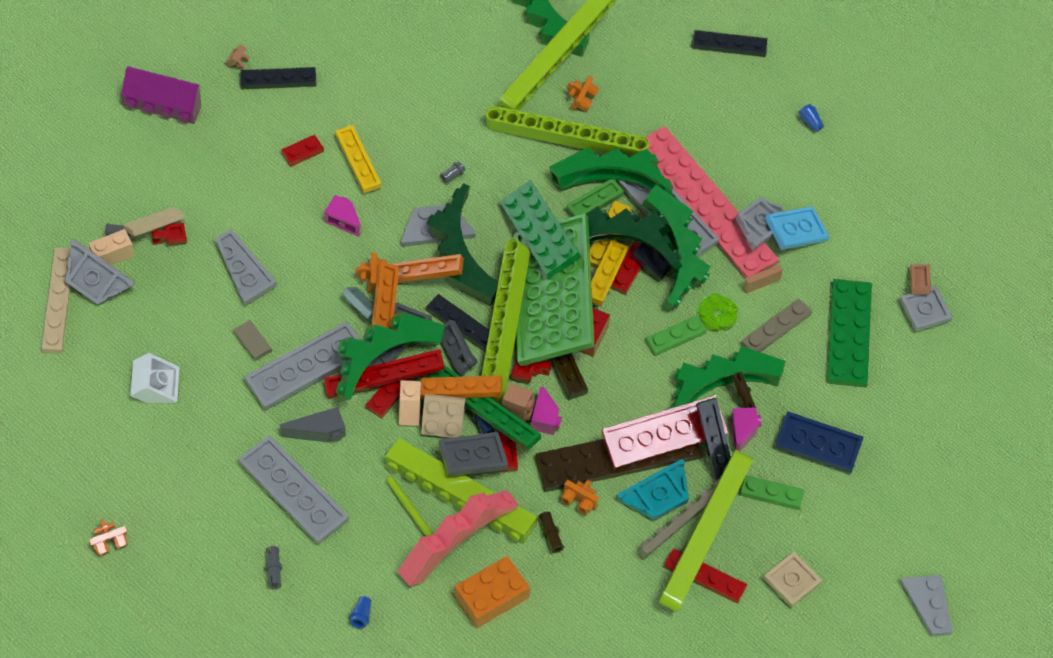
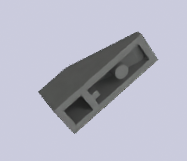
(319, 427)

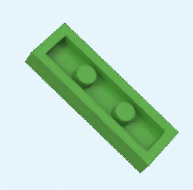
(598, 197)
(676, 335)
(772, 492)

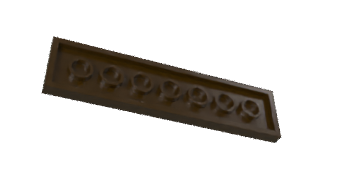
(593, 463)

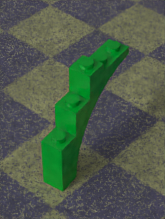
(543, 15)
(614, 165)
(683, 240)
(359, 353)
(756, 367)

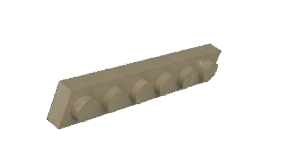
(677, 523)

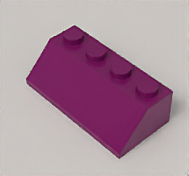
(161, 95)

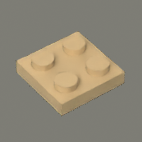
(443, 415)
(792, 579)

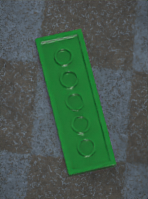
(540, 229)
(849, 333)

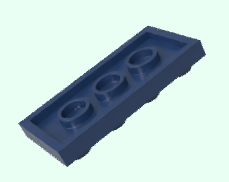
(819, 442)

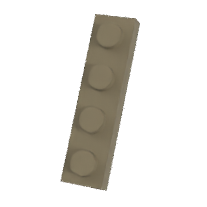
(777, 326)

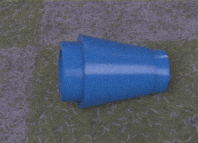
(811, 117)
(361, 613)

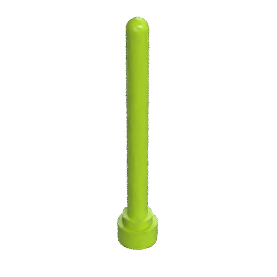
(409, 506)

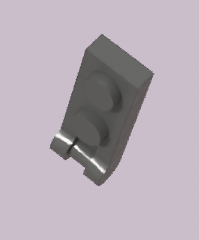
(457, 348)

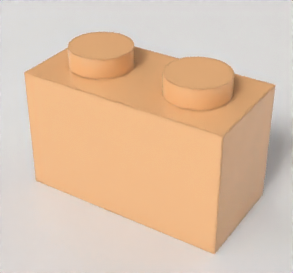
(113, 247)

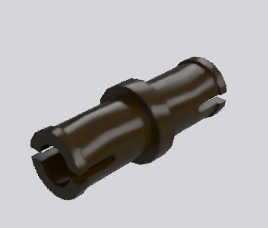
(743, 390)
(551, 532)

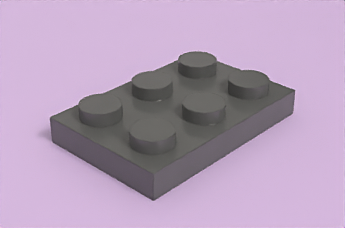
(473, 454)

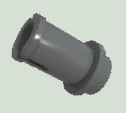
(451, 173)
(111, 228)

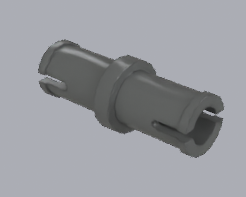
(273, 567)

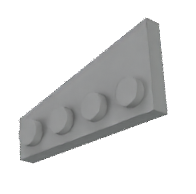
(246, 271)

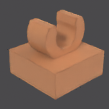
(236, 56)

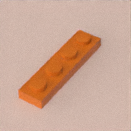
(430, 268)
(385, 294)
(463, 386)

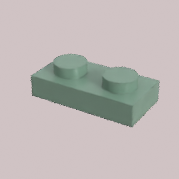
(360, 301)

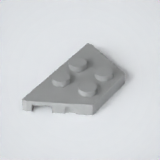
(753, 221)
(417, 229)
(93, 274)

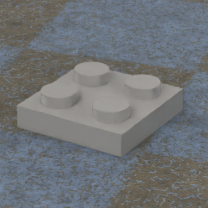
(926, 309)

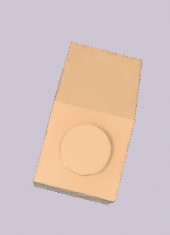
(410, 403)

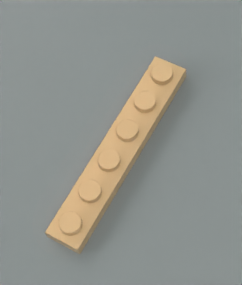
(57, 304)

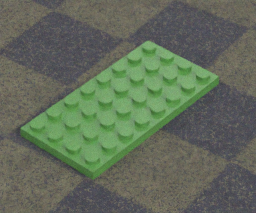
(557, 310)

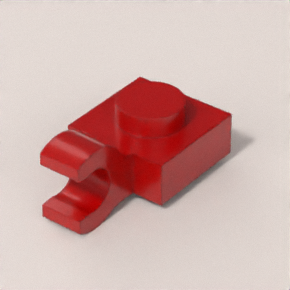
(173, 234)

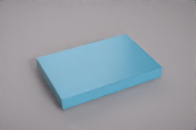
(797, 227)

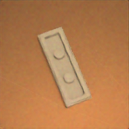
(153, 221)

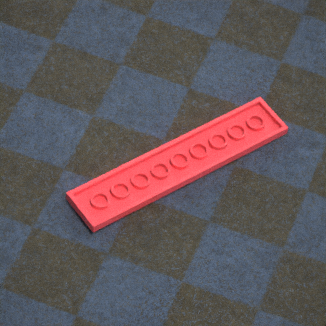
(708, 203)

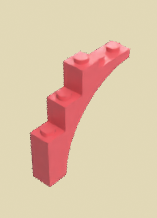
(454, 529)

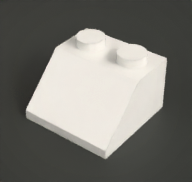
(154, 380)

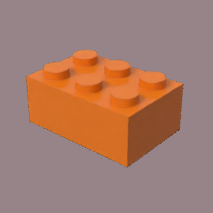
(492, 591)

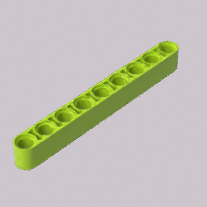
(554, 53)
(559, 127)
(506, 312)
(705, 530)

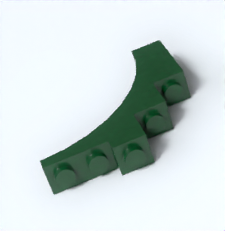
(627, 225)
(447, 227)

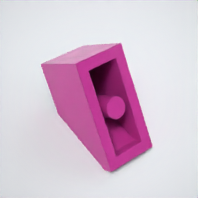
(343, 215)
(545, 414)
(744, 426)

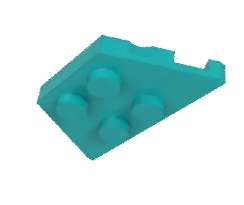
(658, 492)

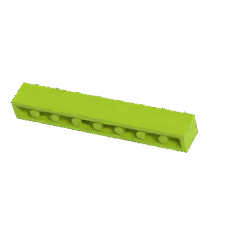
(432, 476)

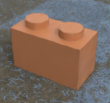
(519, 402)

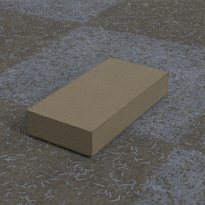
(252, 340)

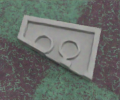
(930, 601)

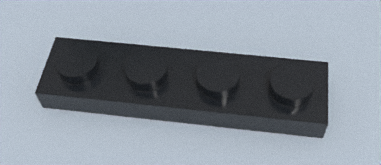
(729, 43)
(278, 78)
(468, 326)
(714, 436)

